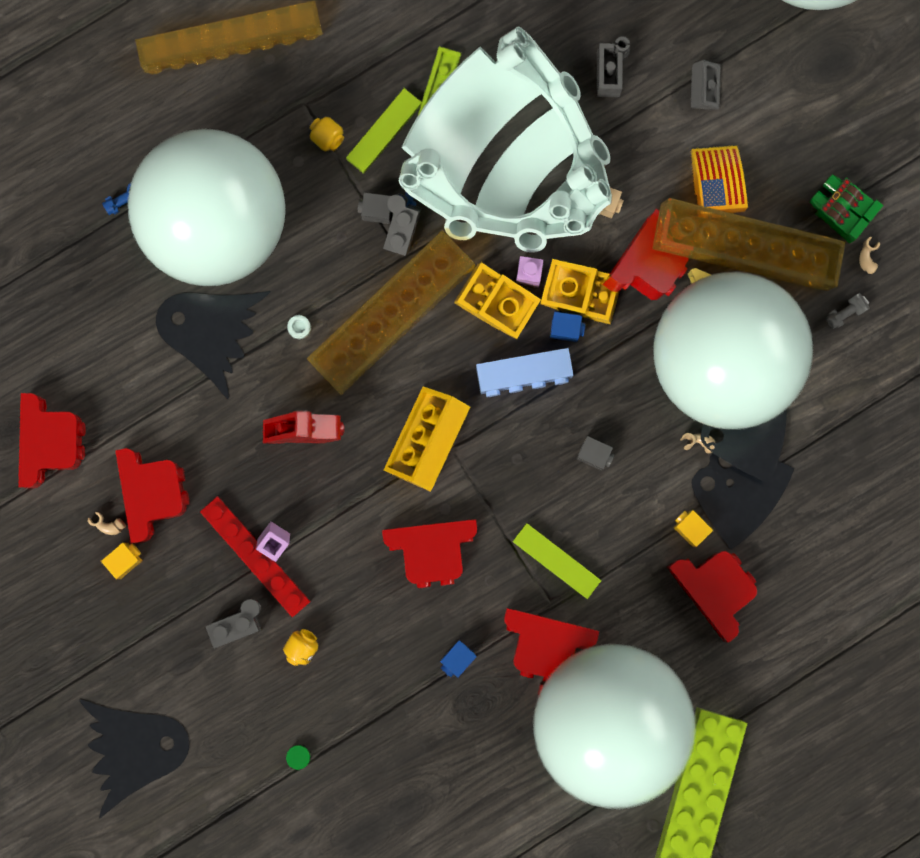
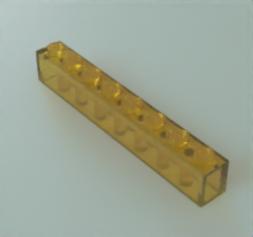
(229, 37)

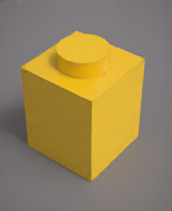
(692, 527)
(122, 560)

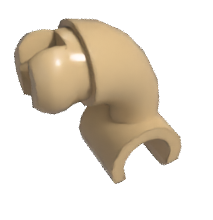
(865, 260)
(696, 438)
(108, 528)

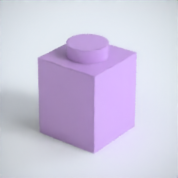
(529, 271)
(273, 541)

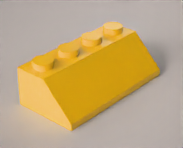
(427, 438)

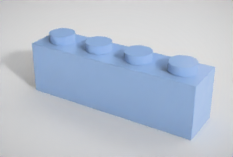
(524, 371)

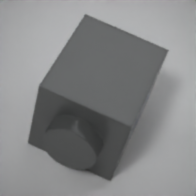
(374, 208)
(595, 453)

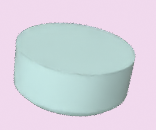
(299, 327)

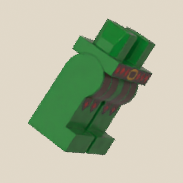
(846, 208)

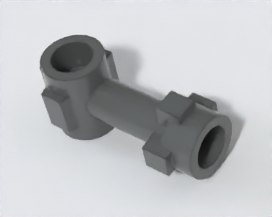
(857, 304)

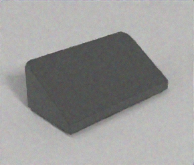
(705, 85)

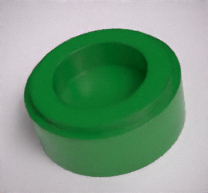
(298, 757)

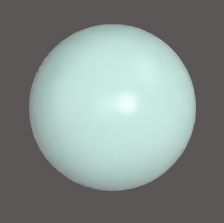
(206, 207)
(733, 350)
(614, 726)

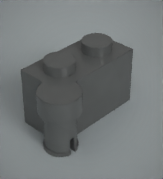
(610, 67)
(402, 225)
(236, 626)

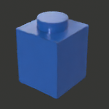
(567, 327)
(457, 659)

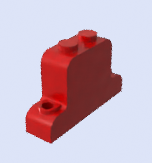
(645, 268)
(302, 428)
(47, 441)
(149, 492)
(431, 550)
(717, 589)
(545, 642)

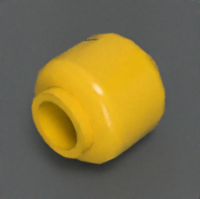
(326, 133)
(300, 647)

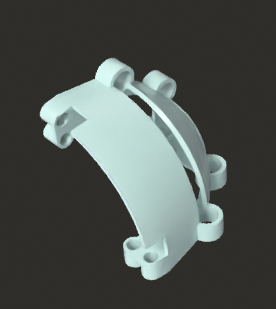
(466, 117)

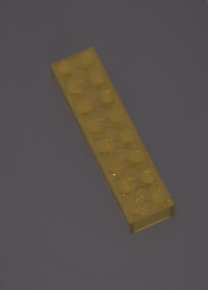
(748, 245)
(391, 312)

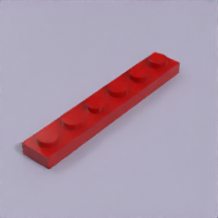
(263, 567)

